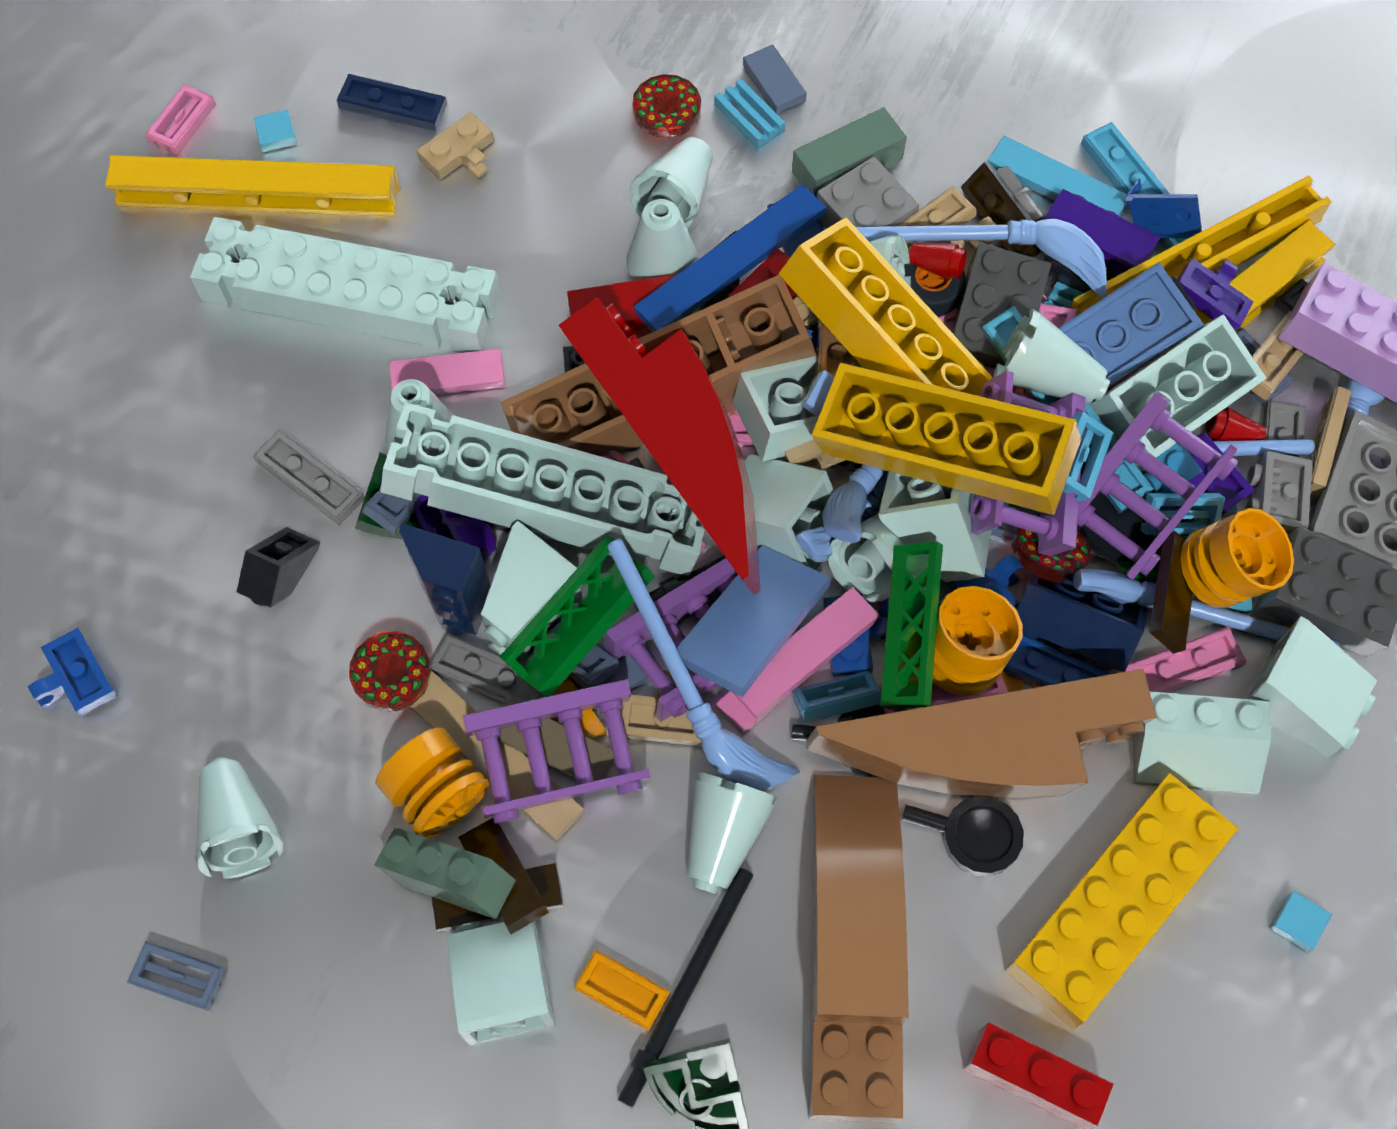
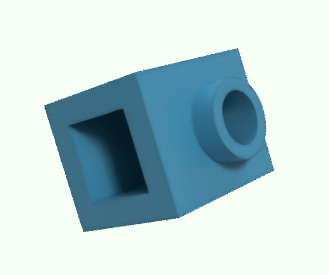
(1179, 461)

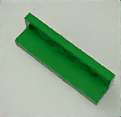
(580, 626)
(911, 626)

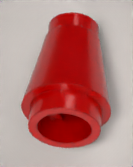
(939, 258)
(1233, 426)

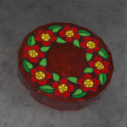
(666, 105)
(1050, 568)
(390, 671)

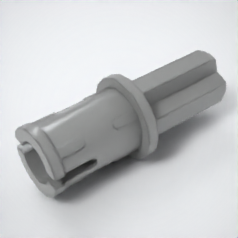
(1021, 193)

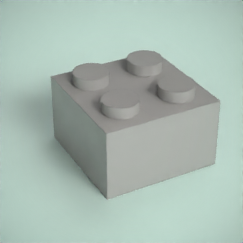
(867, 198)

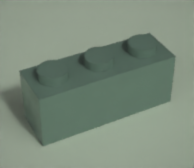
(848, 147)
(445, 872)

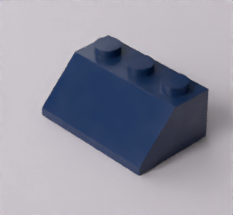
(451, 578)
(1082, 622)

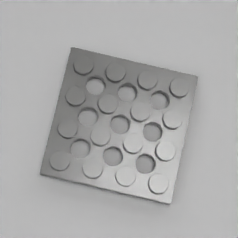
(1341, 496)

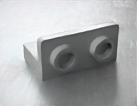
(1282, 488)

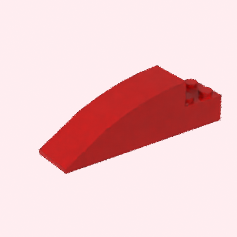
(680, 423)

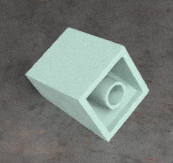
(787, 502)
(930, 513)
(521, 587)
(1314, 689)
(498, 981)

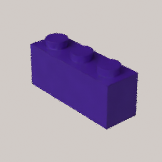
(1120, 240)

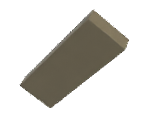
(557, 748)

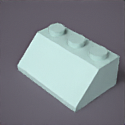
(1204, 743)

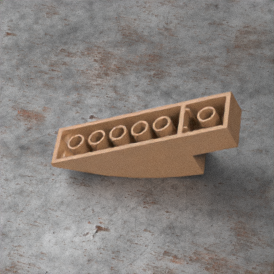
(729, 337)
(995, 743)
(857, 952)

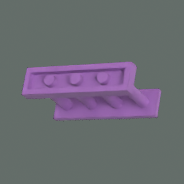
(1131, 449)
(1057, 531)
(688, 599)
(528, 718)

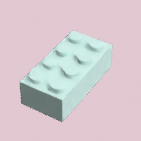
(1196, 375)
(772, 408)

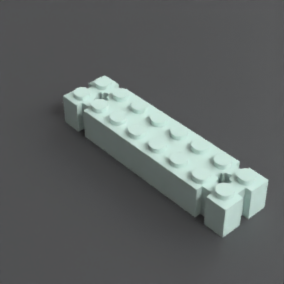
(346, 285)
(542, 486)

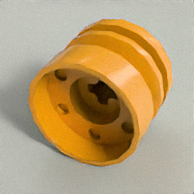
(1237, 558)
(974, 640)
(432, 783)

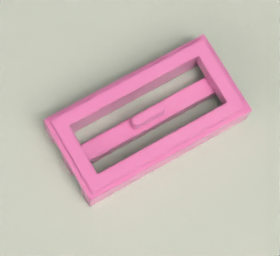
(186, 120)

